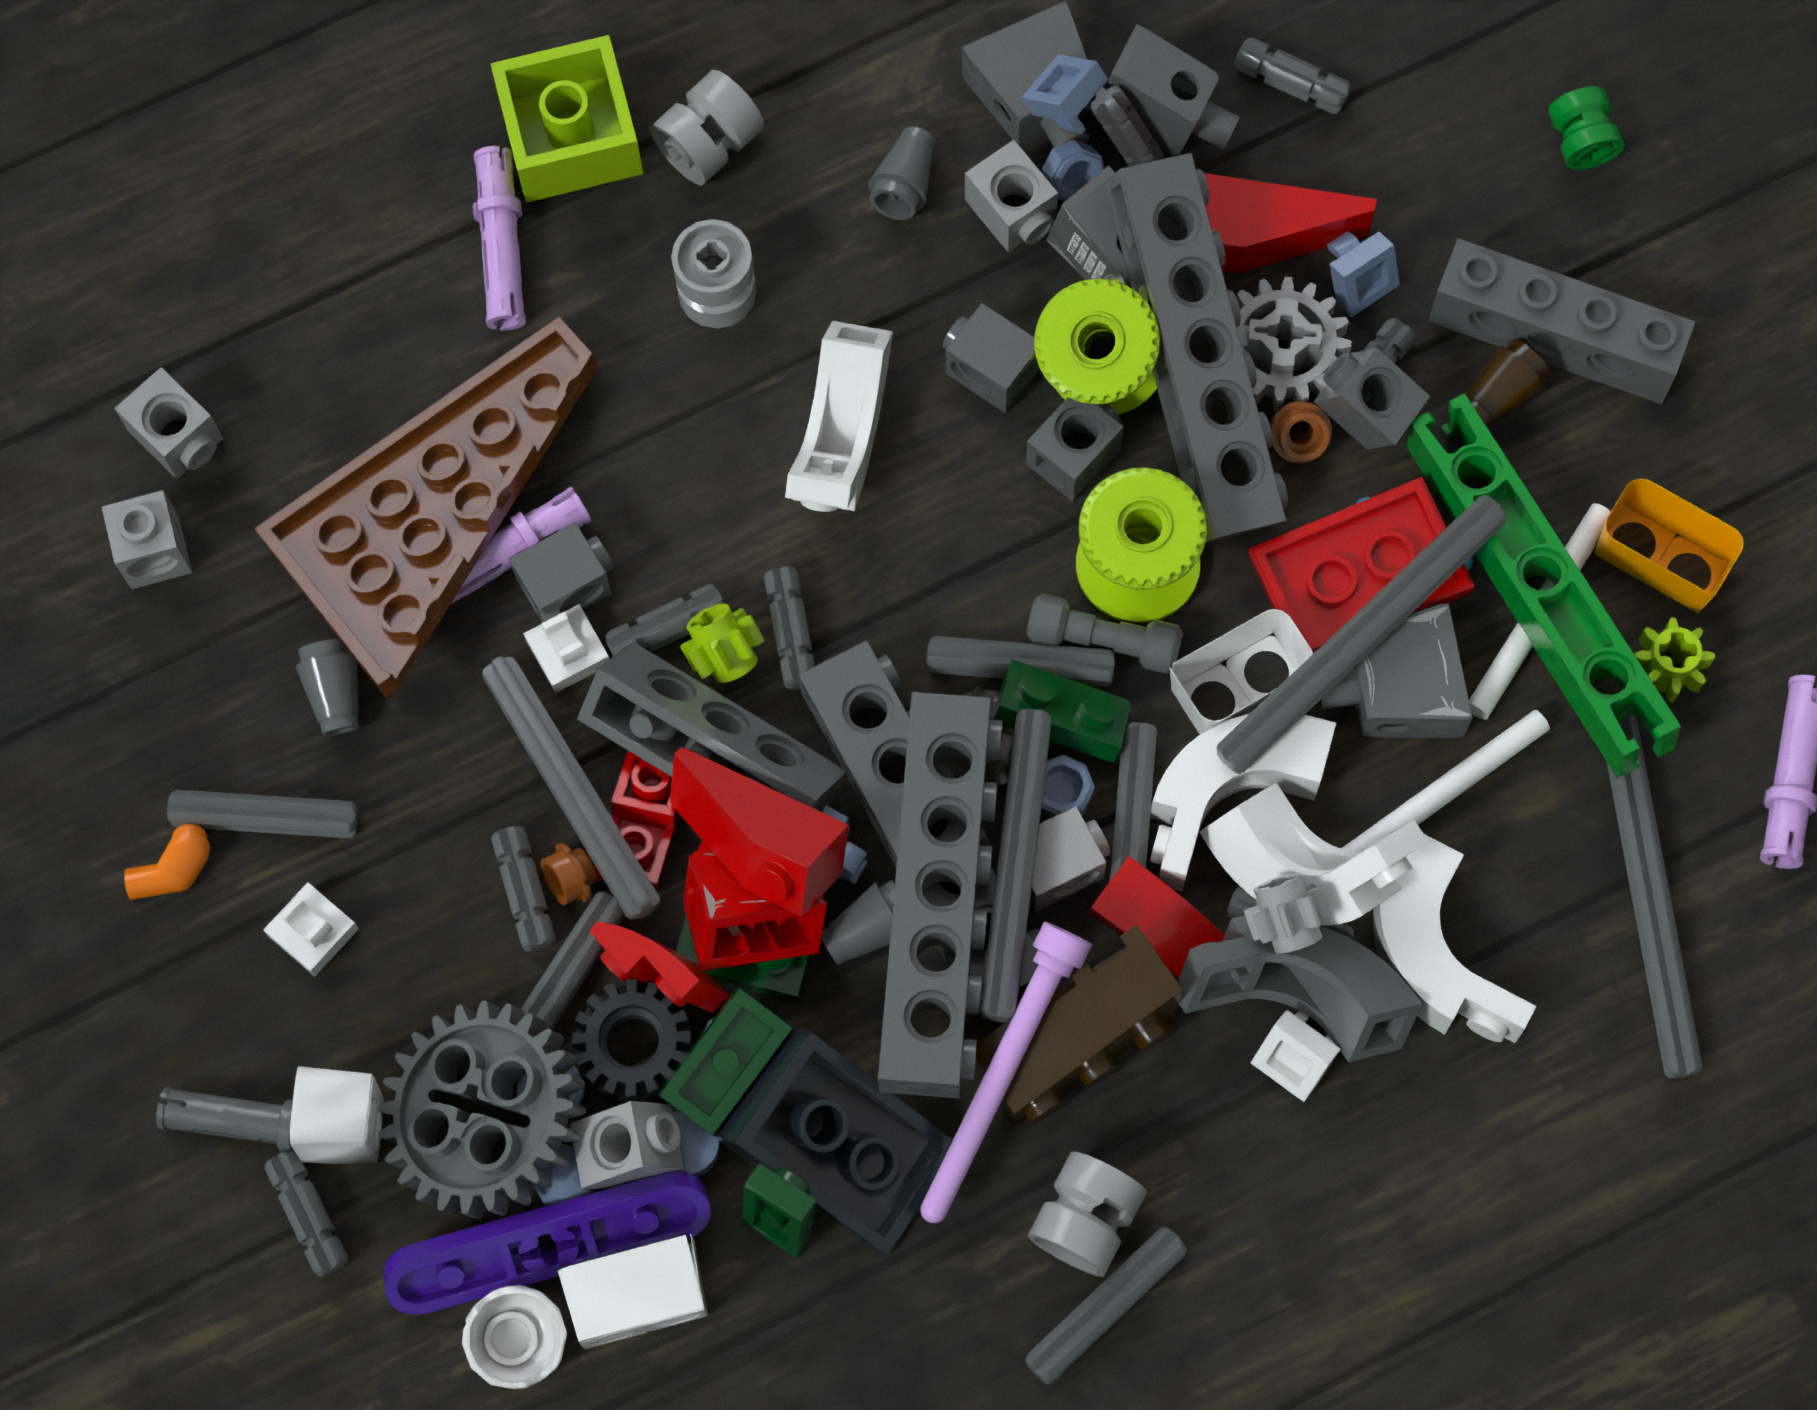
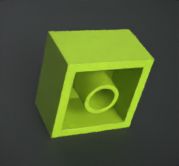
(567, 118)

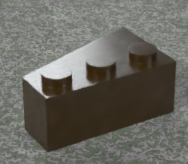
(1087, 1027)

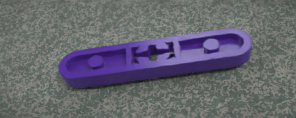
(484, 1257)

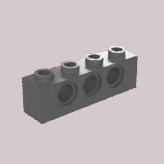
(1561, 320)
(660, 708)

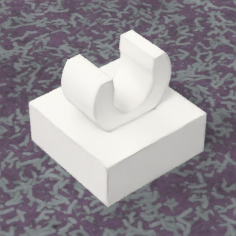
(566, 648)
(311, 929)
(1295, 1054)

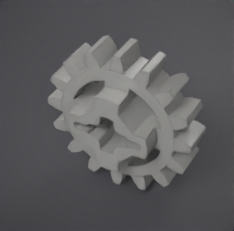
(1306, 342)

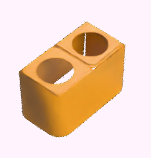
(1665, 516)

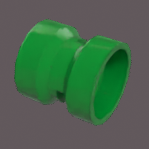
(1586, 128)

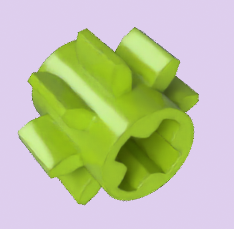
(722, 643)
(1685, 650)

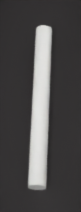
(1518, 645)
(1457, 779)

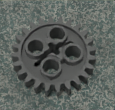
(461, 1168)

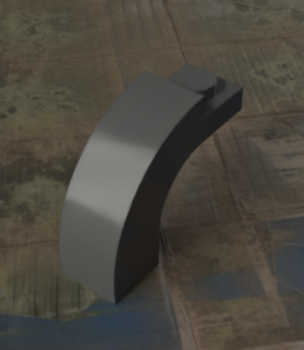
(1332, 981)

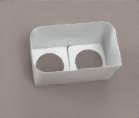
(1205, 663)
(335, 1117)
(634, 1291)

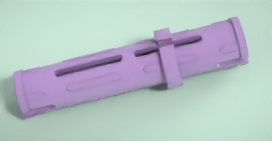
(498, 216)
(522, 534)
(1791, 796)

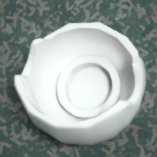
(514, 1337)

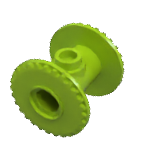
(1079, 319)
(1140, 545)

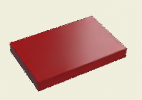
(1345, 559)

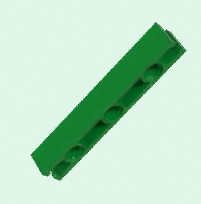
(1563, 622)

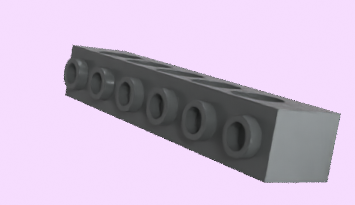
(1182, 381)
(834, 695)
(938, 729)

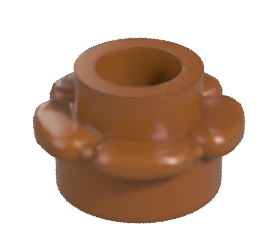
(568, 874)

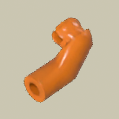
(176, 868)

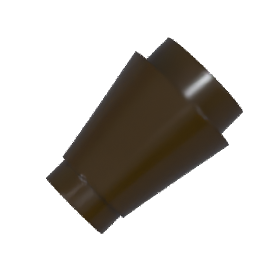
(1507, 381)

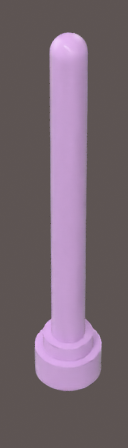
(1056, 957)

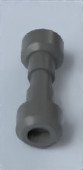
(1054, 621)

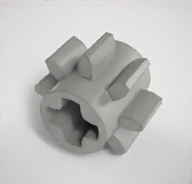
(1288, 913)

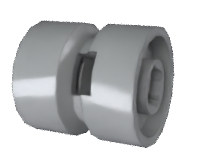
(714, 120)
(714, 273)
(1087, 1213)

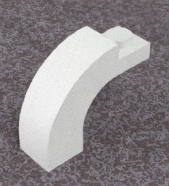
(842, 418)
(1201, 780)
(1270, 840)
(1413, 945)

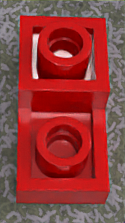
(645, 815)
(1159, 912)
(638, 957)

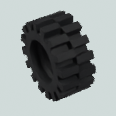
(609, 1011)

